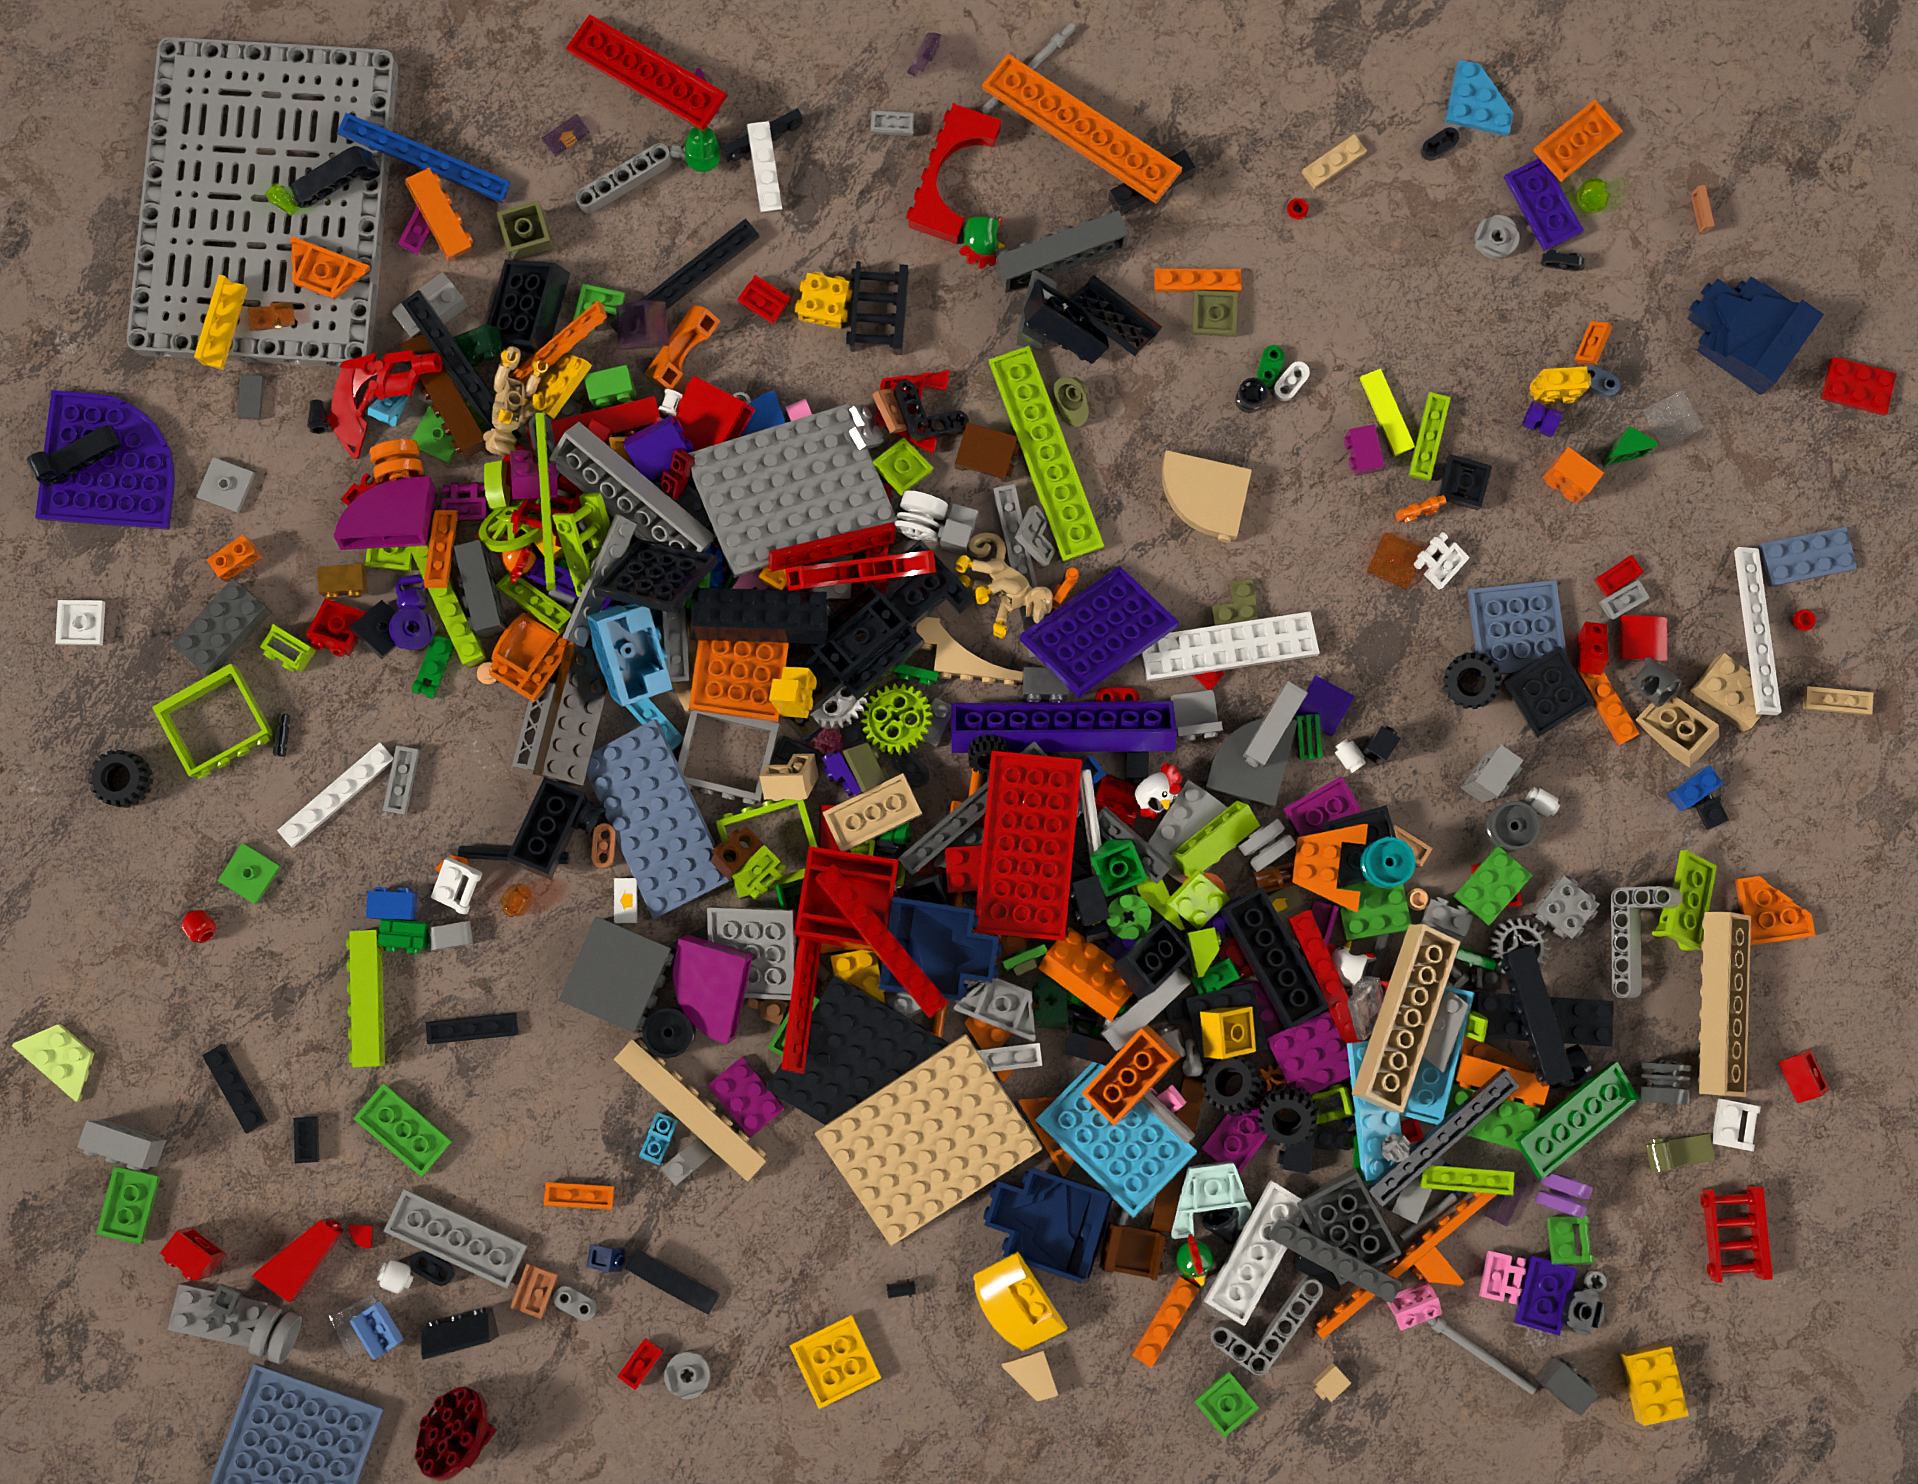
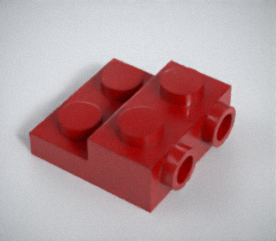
(332, 628)

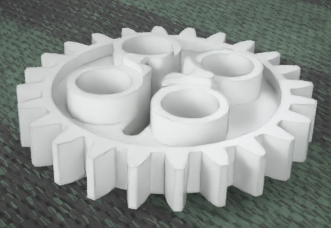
(846, 709)

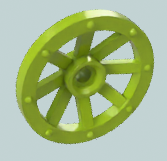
(501, 520)

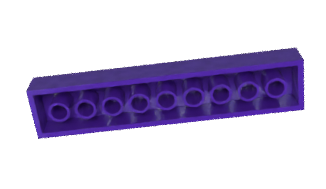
(1067, 725)

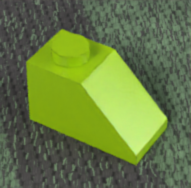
(1204, 947)

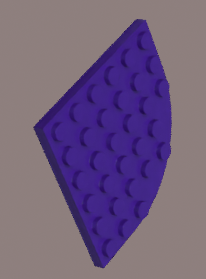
(123, 488)

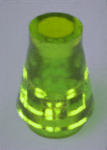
(280, 198)

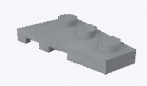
(1445, 1030)

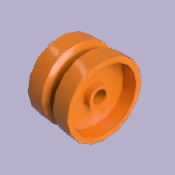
(396, 460)

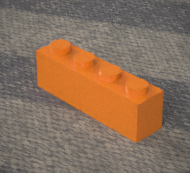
(438, 214)
(1477, 1071)

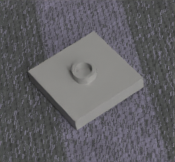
(225, 485)

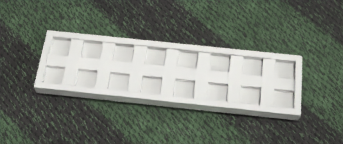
(1231, 646)

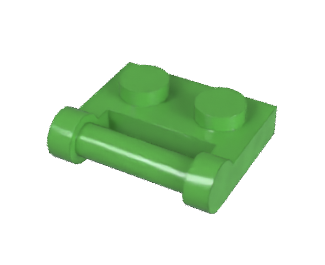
(1563, 1243)

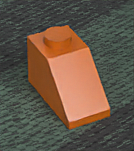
(1436, 1269)

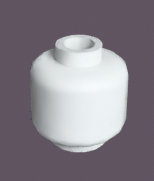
(395, 1276)

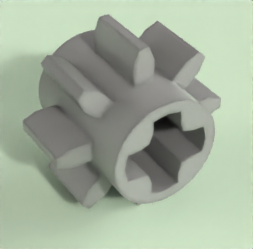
(1395, 1148)

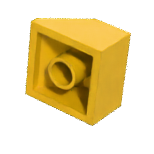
(1228, 1032)

